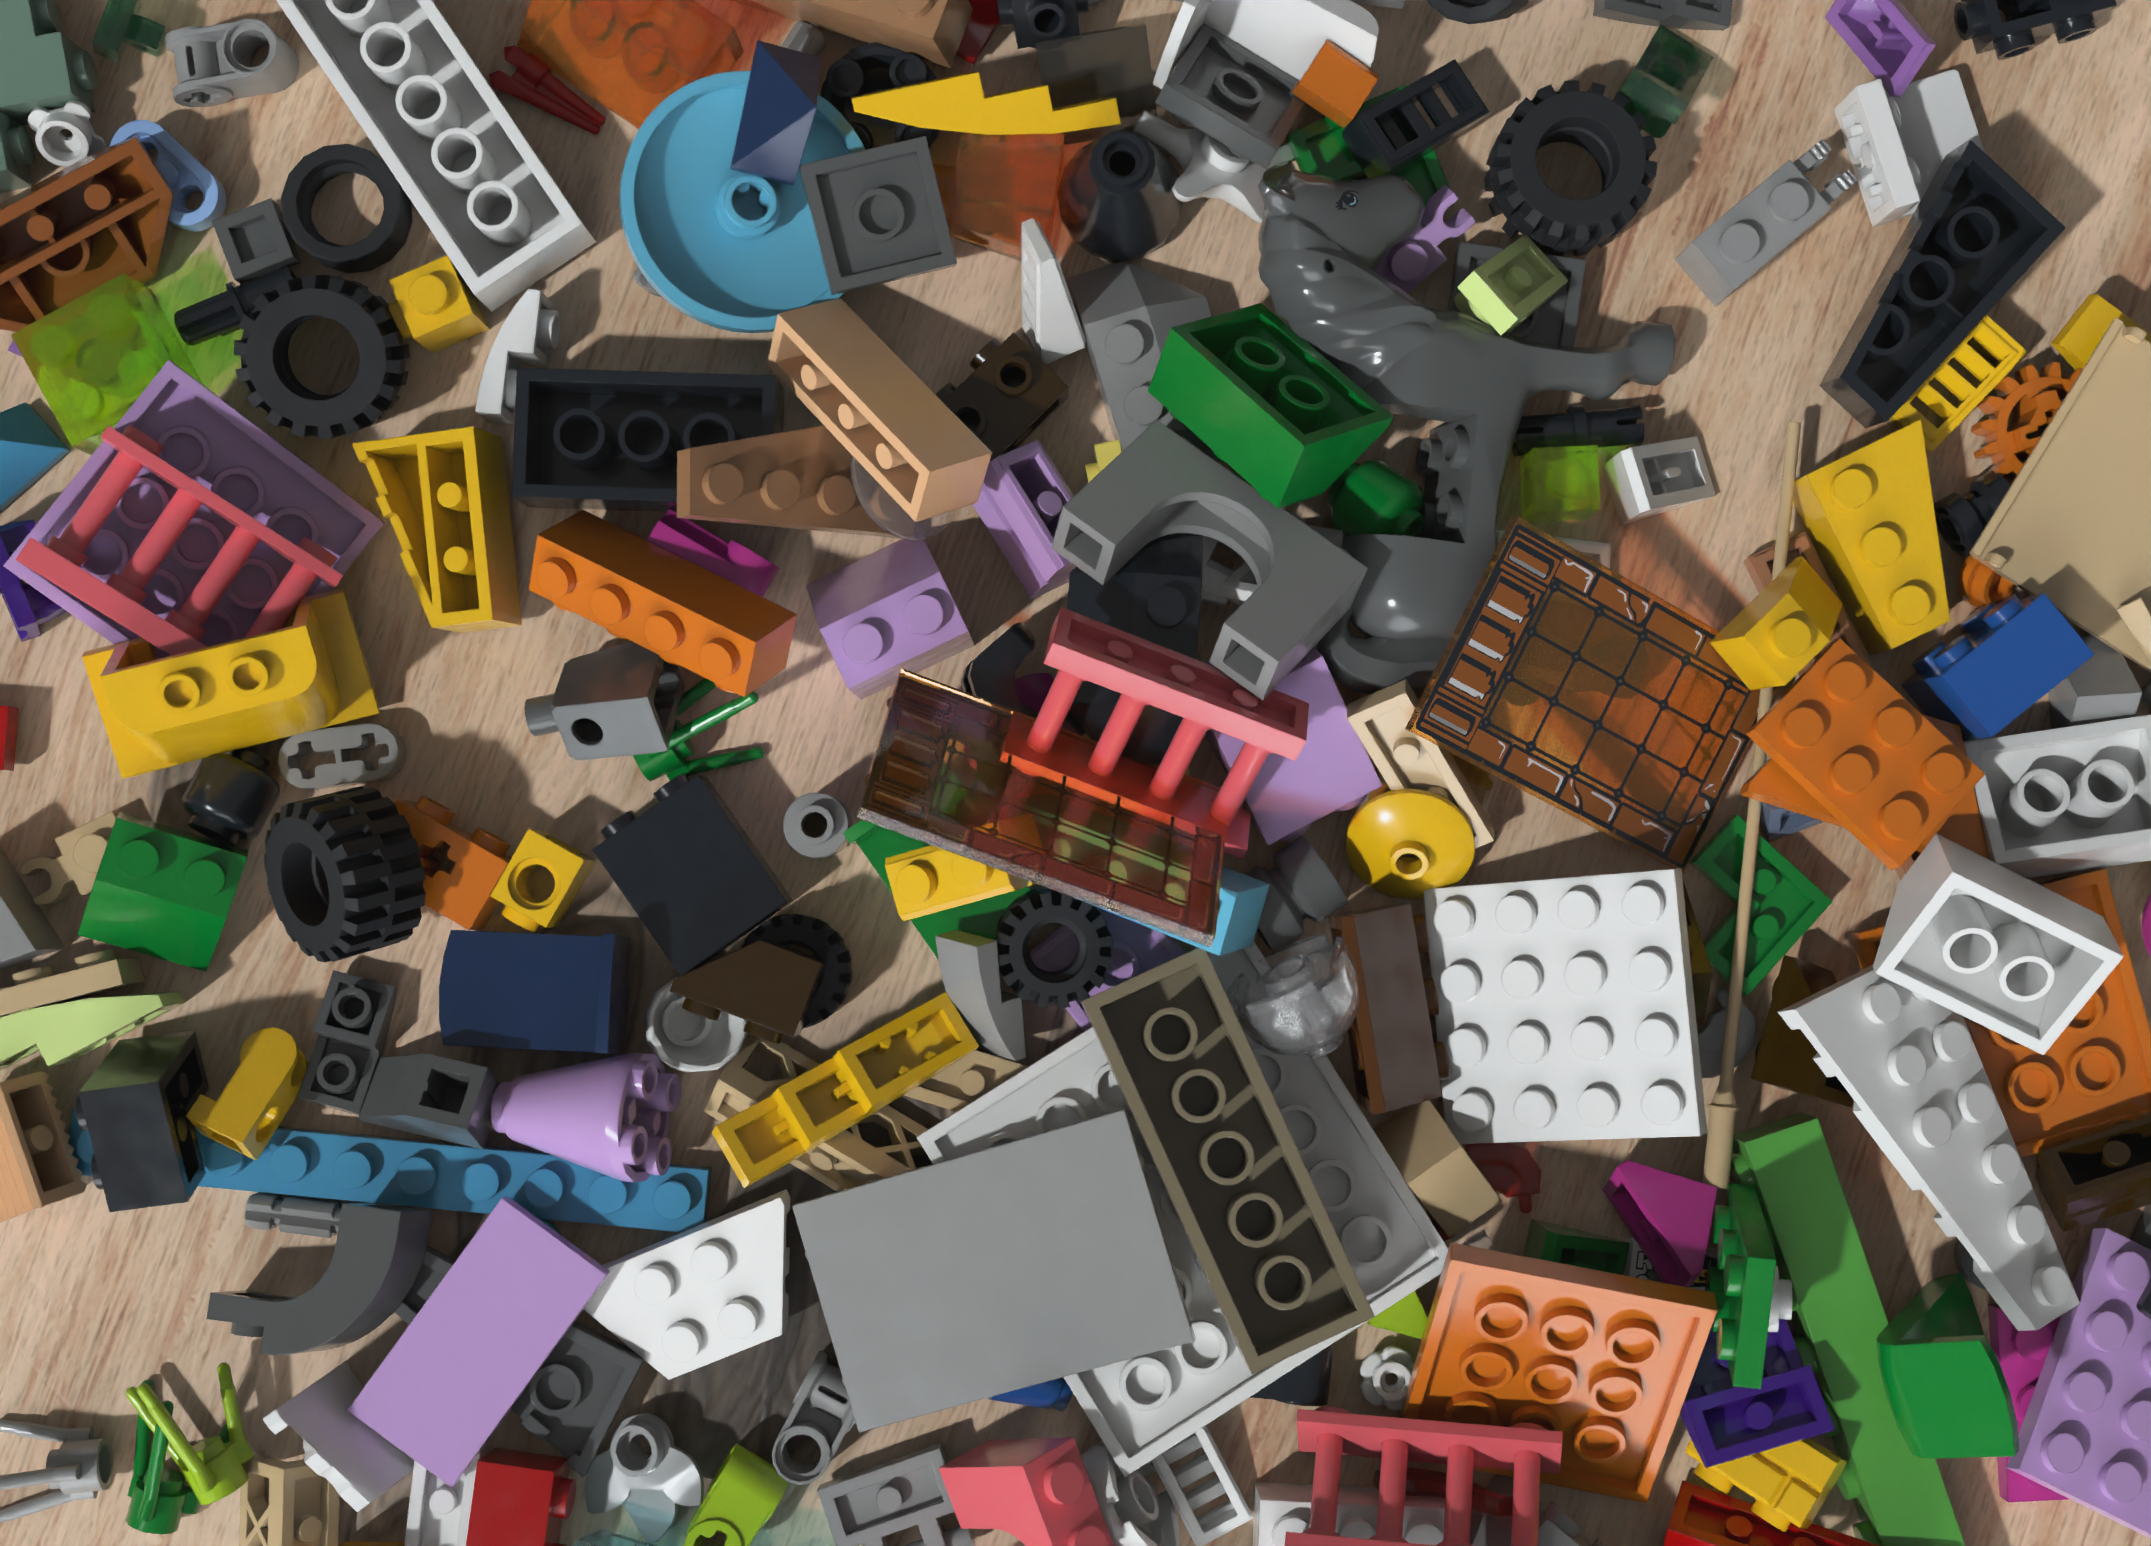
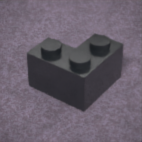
(139, 1121)

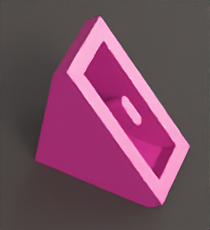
(1665, 1217)

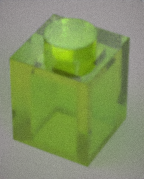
(1560, 483)

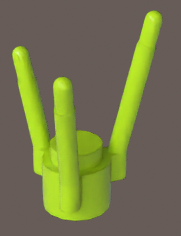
(210, 1465)

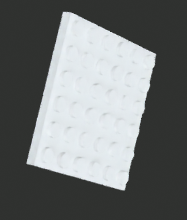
(1170, 1394)

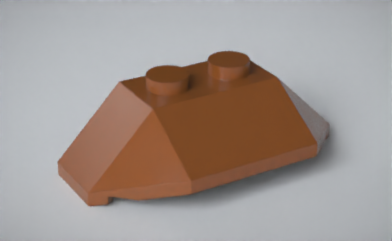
(81, 231)

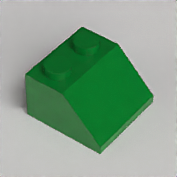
(162, 891)

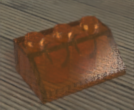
(629, 50)

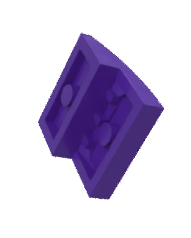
(1744, 1421)

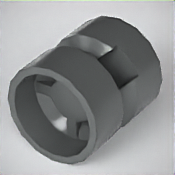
(1297, 890)

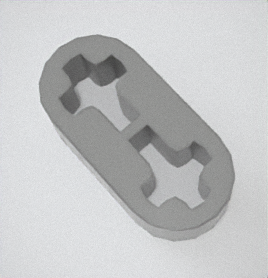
(342, 741)

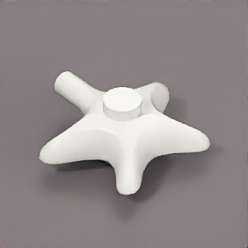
(1210, 166)

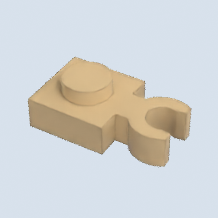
(79, 863)

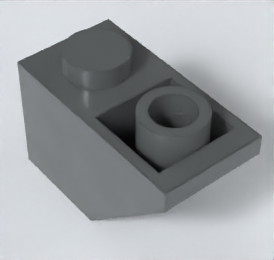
(432, 1098)

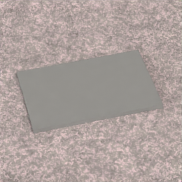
(993, 1271)

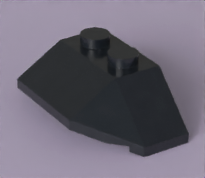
(1155, 600)

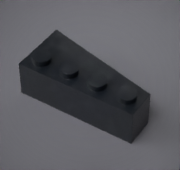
(1945, 274)

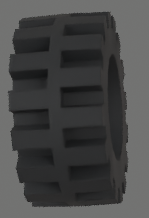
(826, 945)

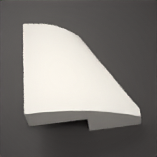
(338, 1443)

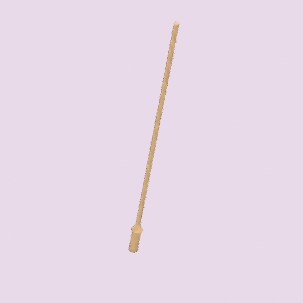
(1723, 1105)

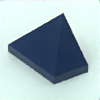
(776, 113)

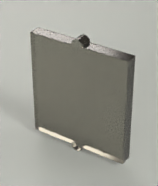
(1096, 67)

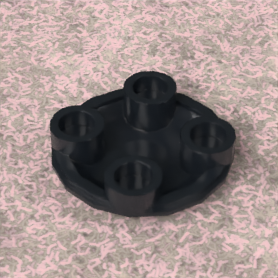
(872, 70)

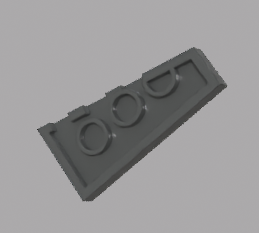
(575, 1389)

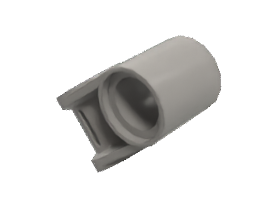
(216, 62)
(819, 1412)

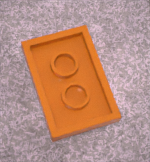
(1865, 754)

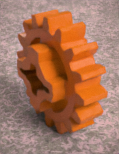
(2037, 403)

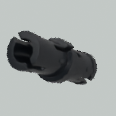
(1580, 428)

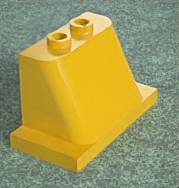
(232, 691)

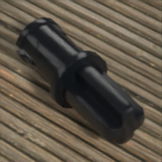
(225, 310)

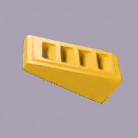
(1993, 344)

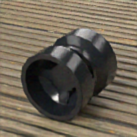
(1966, 515)

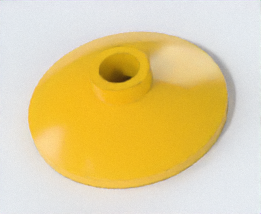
(1414, 824)

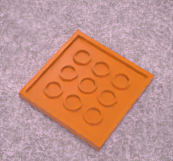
(2097, 1064)
(1566, 1352)

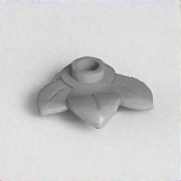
(643, 1482)

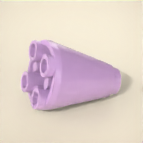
(595, 1114)

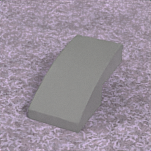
(973, 984)

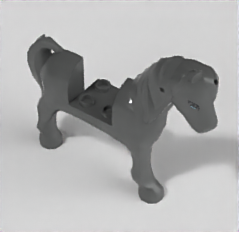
(1320, 264)

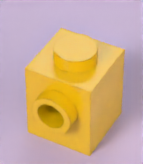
(436, 306)

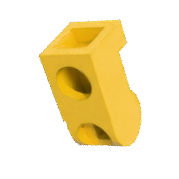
(255, 1095)

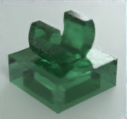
(124, 26)

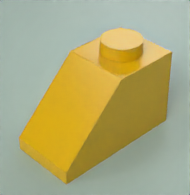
(1780, 628)

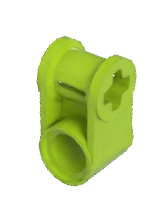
(737, 1500)

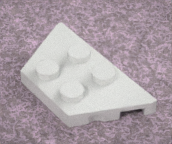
(701, 1290)

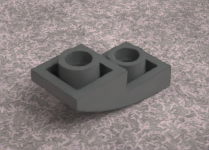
(349, 1042)

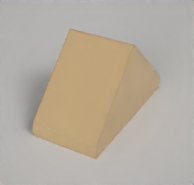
(1437, 1167)

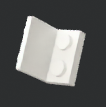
(1903, 139)

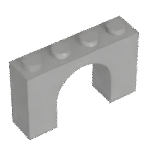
(1173, 487)

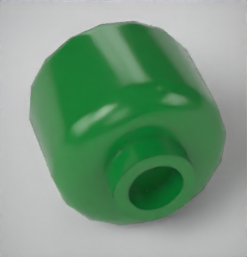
(1376, 501)

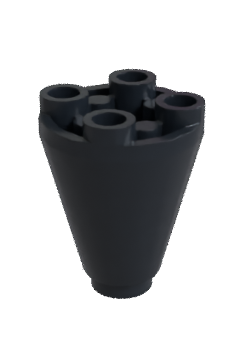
(1119, 197)

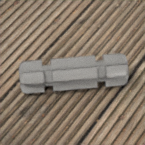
(293, 1214)

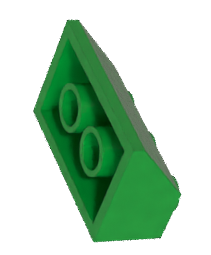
(1266, 402)

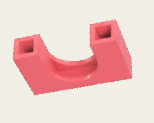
(1029, 1490)

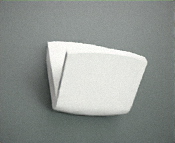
(1276, 30)

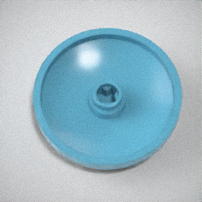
(716, 237)

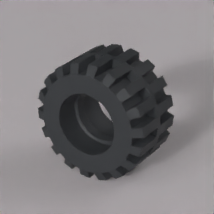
(1599, 128)
(268, 368)
(344, 873)

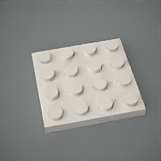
(1566, 1008)

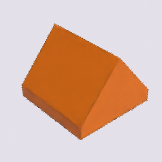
(1335, 84)

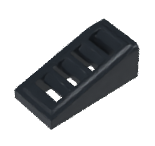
(1380, 143)

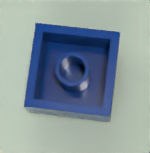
(1998, 666)

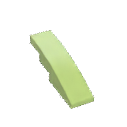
(78, 1027)

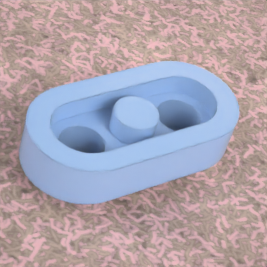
(182, 173)

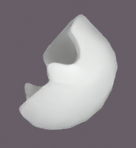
(687, 1039)

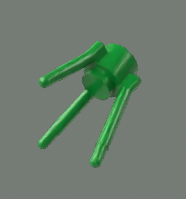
(673, 761)
(156, 1490)

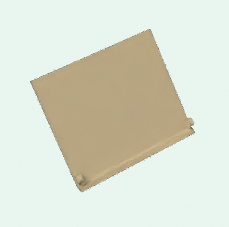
(2083, 498)

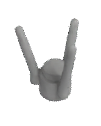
(77, 1468)

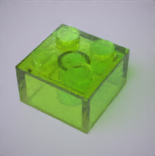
(100, 356)

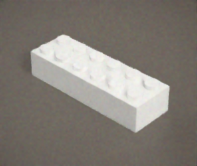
(445, 139)

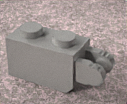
(1761, 225)

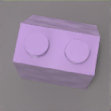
(887, 616)
(1329, 771)

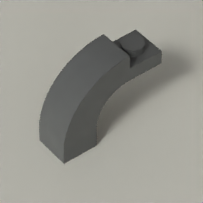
(366, 1281)

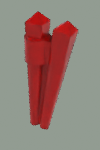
(538, 87)

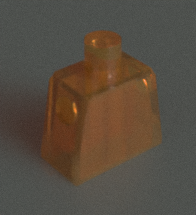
(1000, 186)

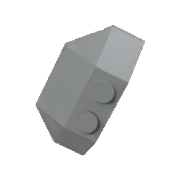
(1125, 328)

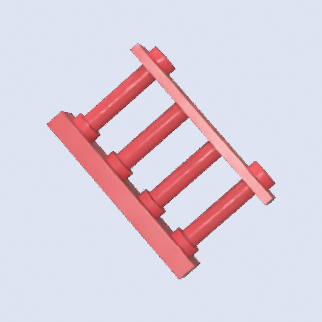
(123, 594)
(1180, 685)
(1395, 1440)

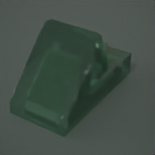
(1664, 80)

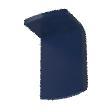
(534, 991)

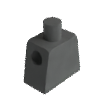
(611, 704)

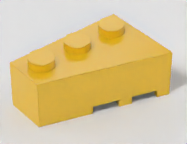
(453, 523)
(1879, 537)

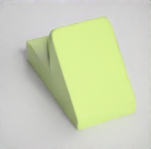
(1510, 286)

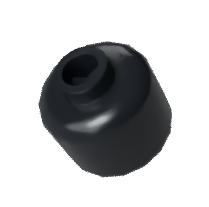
(231, 796)

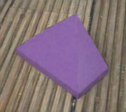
(1883, 39)

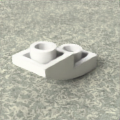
(522, 339)

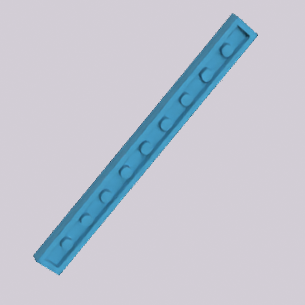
(445, 1178)

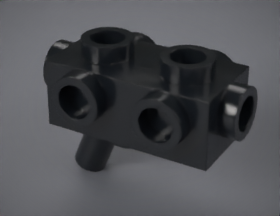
(2025, 22)

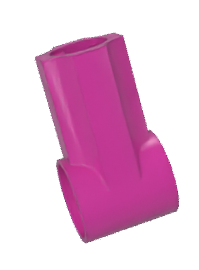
(708, 551)

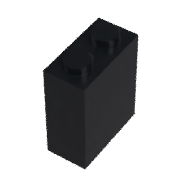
(691, 872)

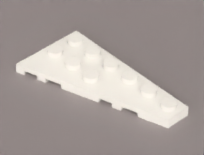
(1943, 1131)

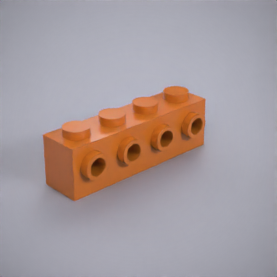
(662, 602)

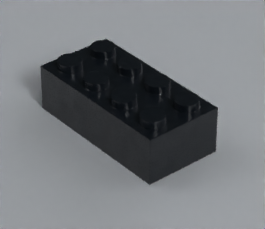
(617, 433)

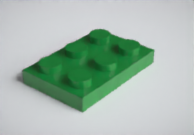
(1742, 1284)

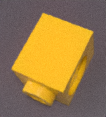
(569, 872)

